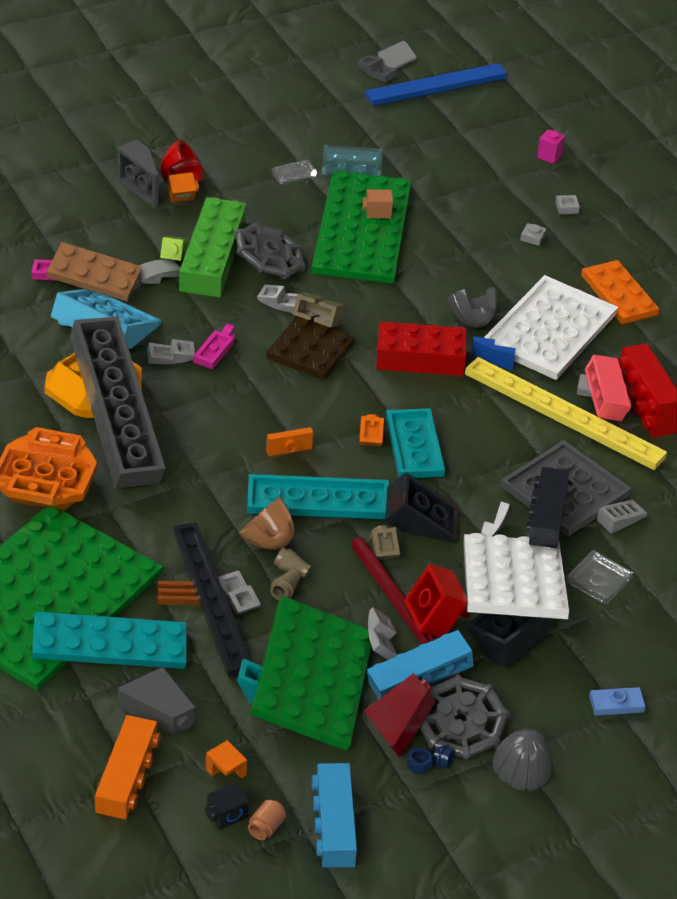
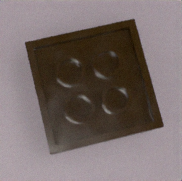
(310, 347)

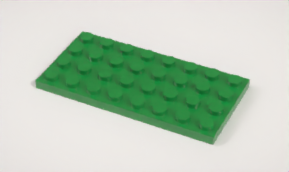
(358, 245)

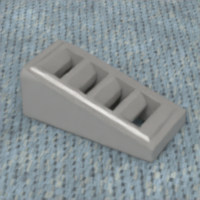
(614, 524)

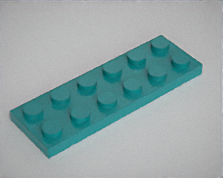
(319, 495)
(109, 640)

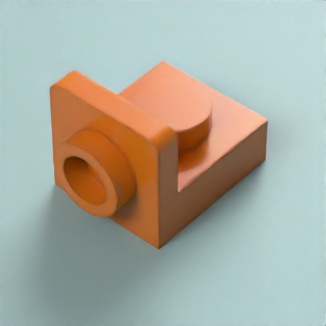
(371, 430)

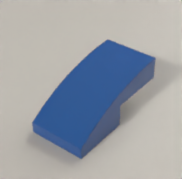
(497, 355)

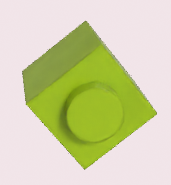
(173, 248)

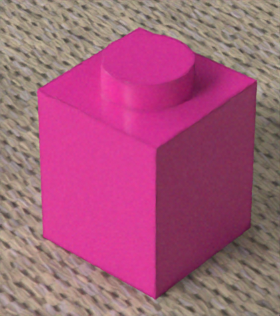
(551, 146)

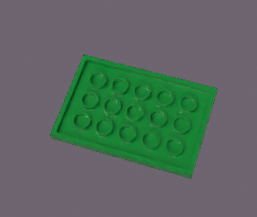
(312, 673)

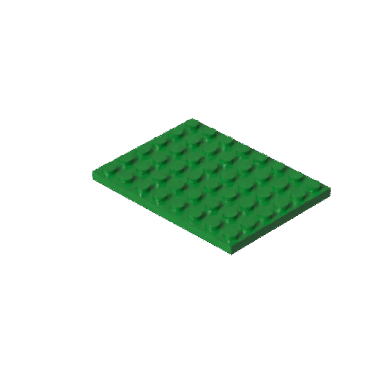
(63, 569)

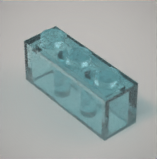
(351, 160)

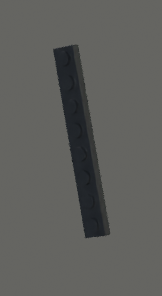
(211, 597)

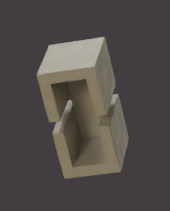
(311, 306)

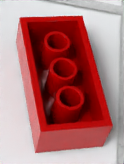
(421, 348)
(649, 390)

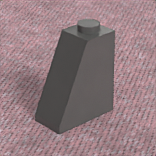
(158, 699)

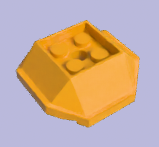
(67, 387)

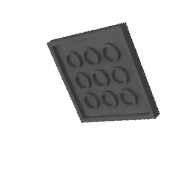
(588, 485)

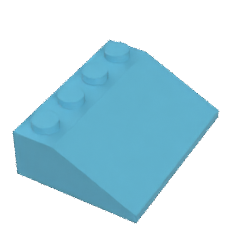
(90, 304)

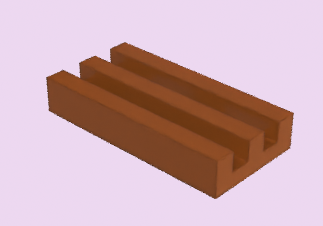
(183, 589)

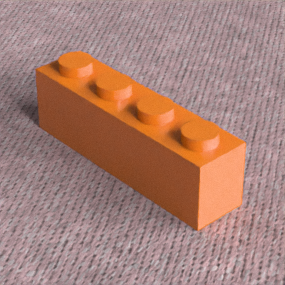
(127, 767)

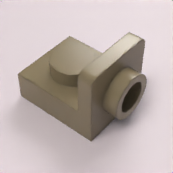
(384, 542)

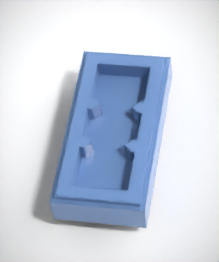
(617, 701)

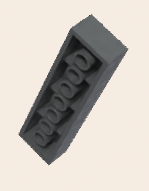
(117, 402)

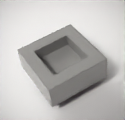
(567, 204)
(533, 234)

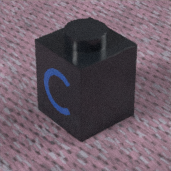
(227, 806)

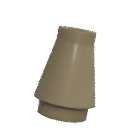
(289, 560)
(285, 584)

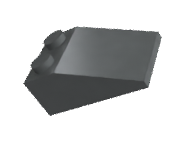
(138, 171)

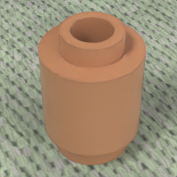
(266, 819)

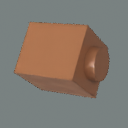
(378, 203)

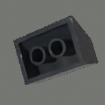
(507, 636)

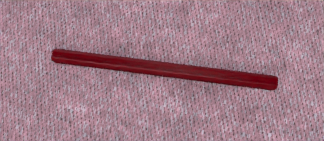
(390, 588)

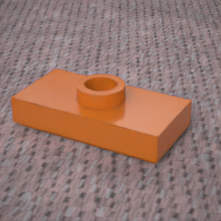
(289, 441)

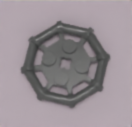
(269, 249)
(476, 717)

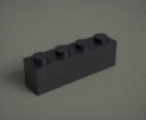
(548, 508)

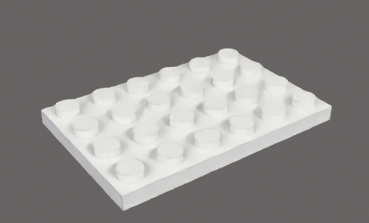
(552, 326)
(514, 577)

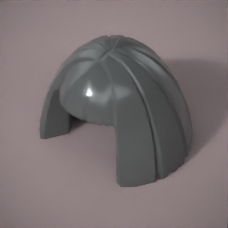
(476, 311)
(523, 760)

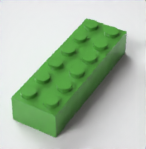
(212, 247)

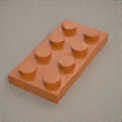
(619, 288)

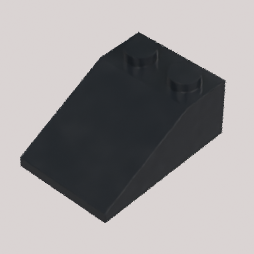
(420, 510)

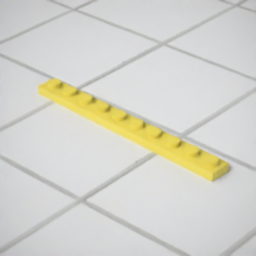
(566, 413)

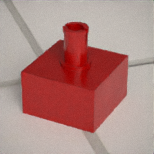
(437, 601)

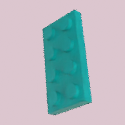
(415, 443)

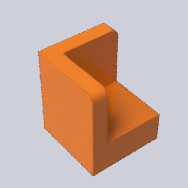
(226, 759)

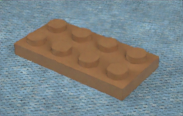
(94, 271)

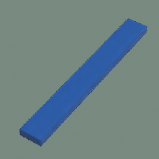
(435, 84)

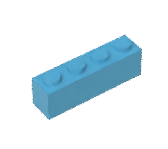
(429, 661)
(335, 814)

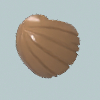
(271, 528)

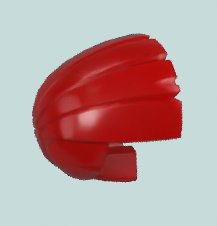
(181, 160)

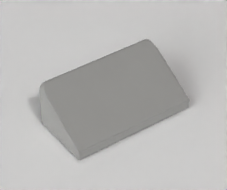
(397, 55)

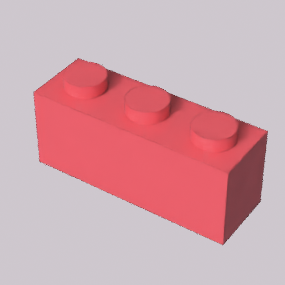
(607, 388)

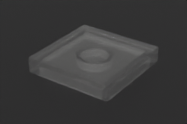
(599, 577)

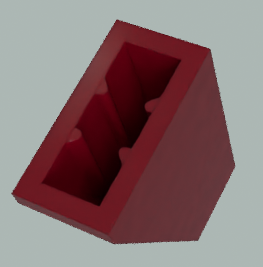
(402, 712)

